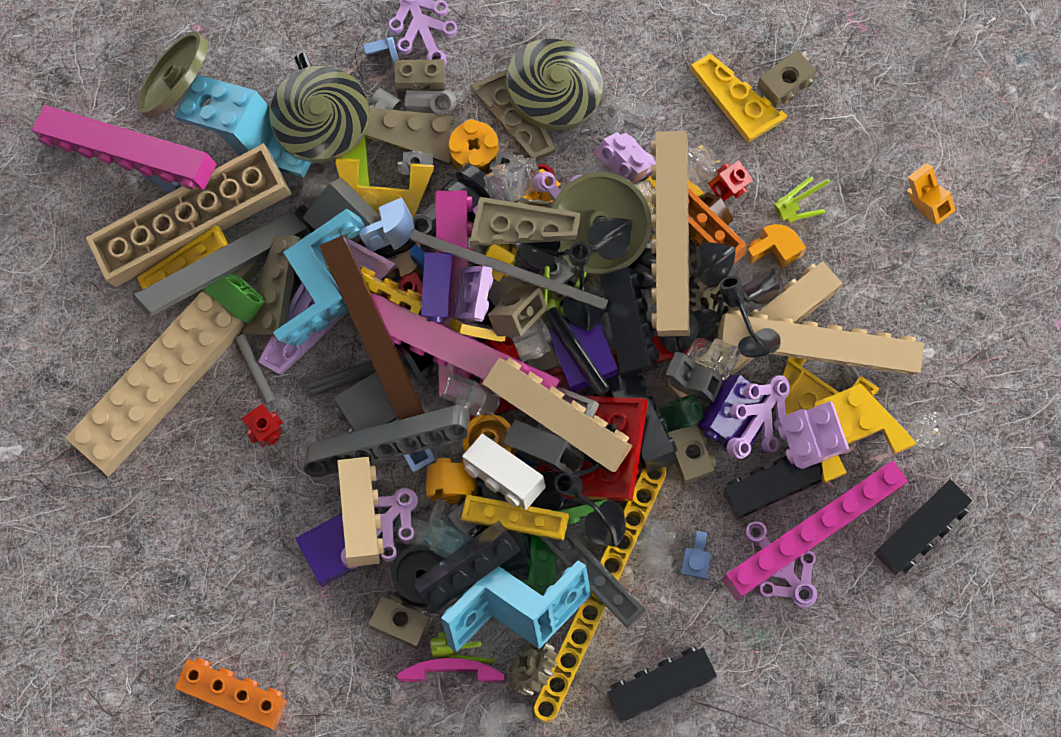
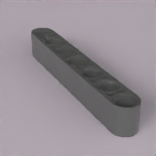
(389, 440)

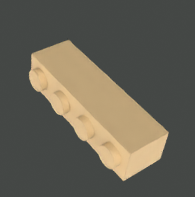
(358, 511)

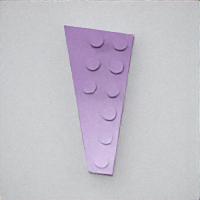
(281, 356)

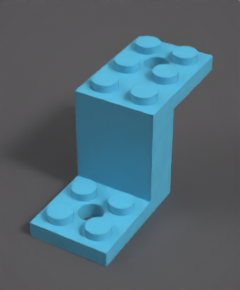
(238, 117)
(317, 278)
(516, 606)

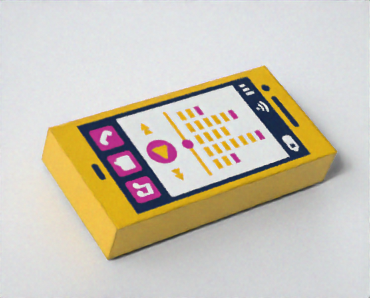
(475, 329)

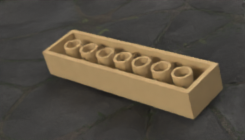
(179, 217)
(155, 383)

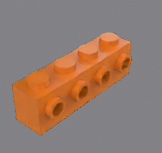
(708, 227)
(231, 694)

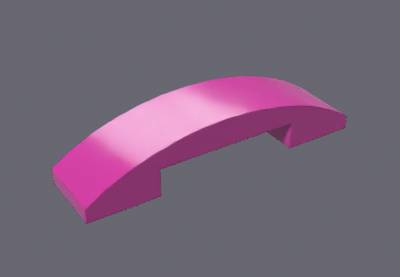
(417, 672)

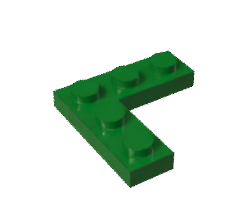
(544, 566)

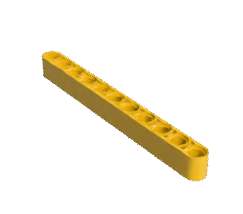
(589, 627)

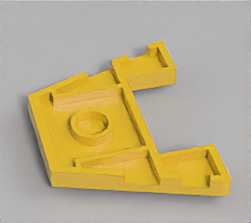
(378, 196)
(808, 389)
(861, 417)

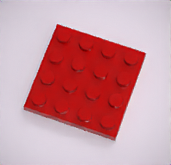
(630, 419)

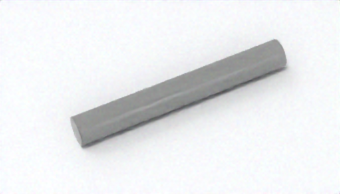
(255, 369)

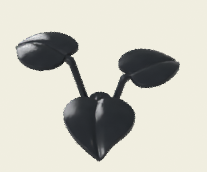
(611, 240)
(712, 265)
(759, 291)
(603, 525)

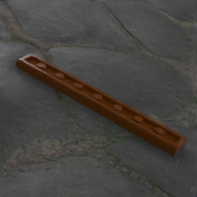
(371, 328)

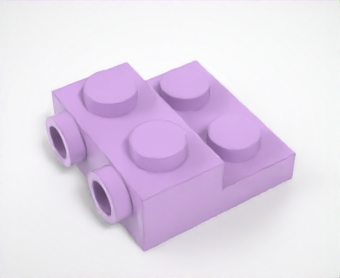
(625, 157)
(473, 293)
(813, 435)

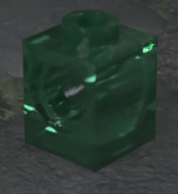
(682, 412)

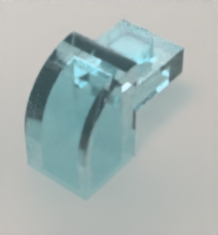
(445, 538)

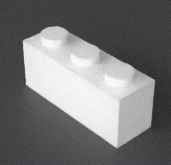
(503, 472)

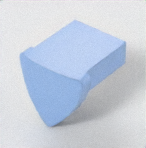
(380, 46)

